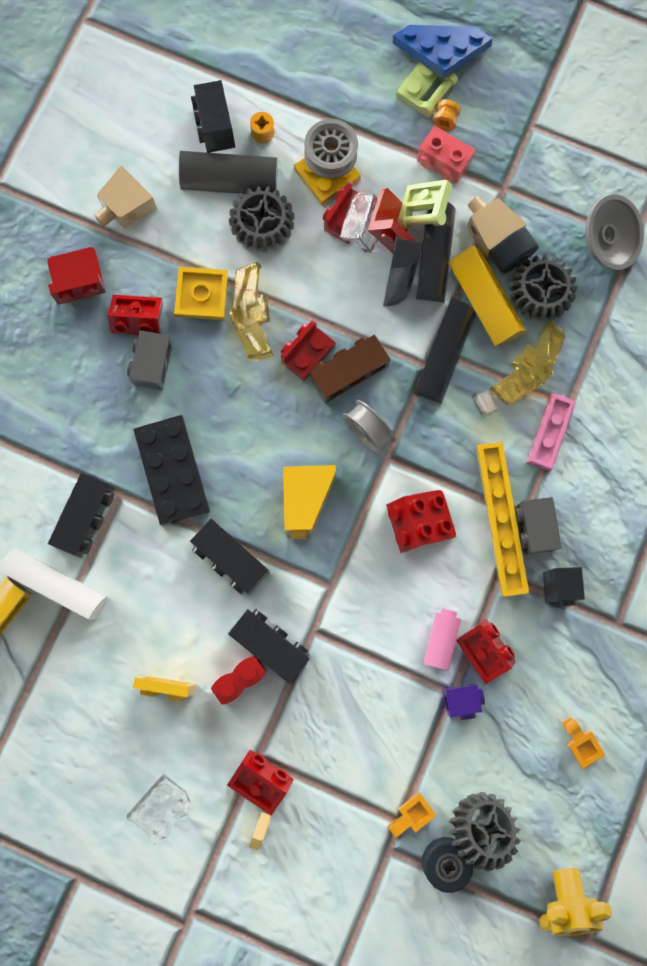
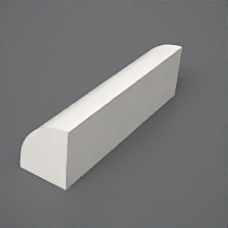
(53, 584)

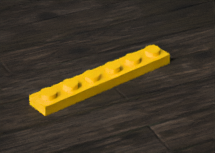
(502, 519)

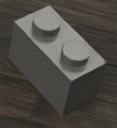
(150, 360)
(538, 526)

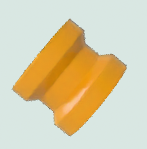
(447, 114)
(264, 133)

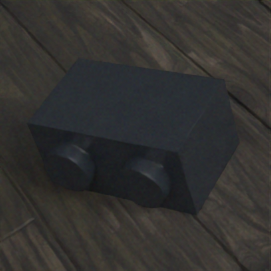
(563, 586)

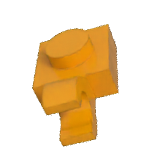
(584, 745)
(415, 814)

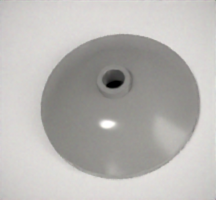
(614, 232)

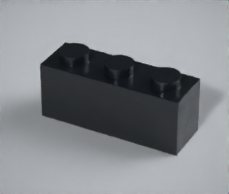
(212, 116)
(82, 516)
(229, 557)
(270, 645)

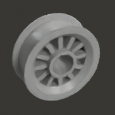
(324, 135)
(369, 427)

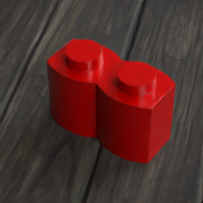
(233, 684)

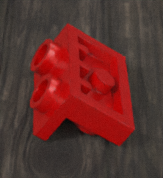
(335, 216)
(134, 313)
(306, 350)
(486, 651)
(260, 782)

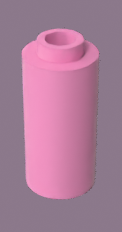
(442, 639)

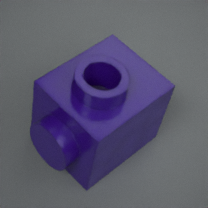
(463, 701)

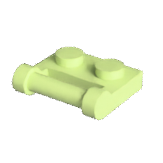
(419, 84)
(425, 197)

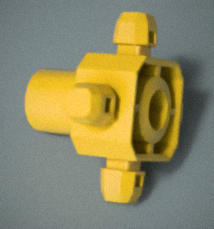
(572, 911)

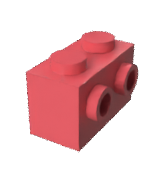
(445, 155)

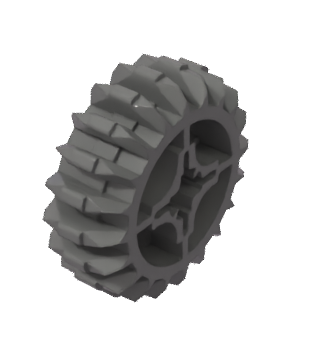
(244, 212)
(561, 286)
(478, 836)

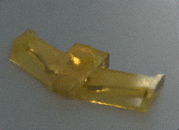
(250, 313)
(532, 366)

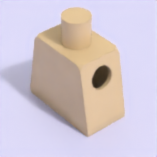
(123, 200)
(491, 223)

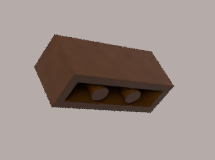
(349, 368)

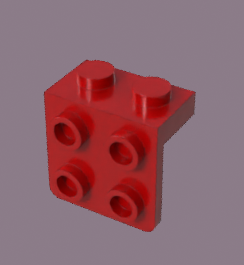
(384, 220)
(75, 276)
(420, 520)

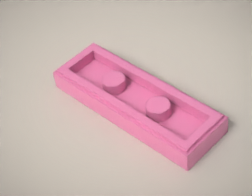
(551, 432)

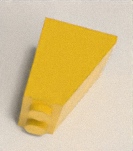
(304, 497)

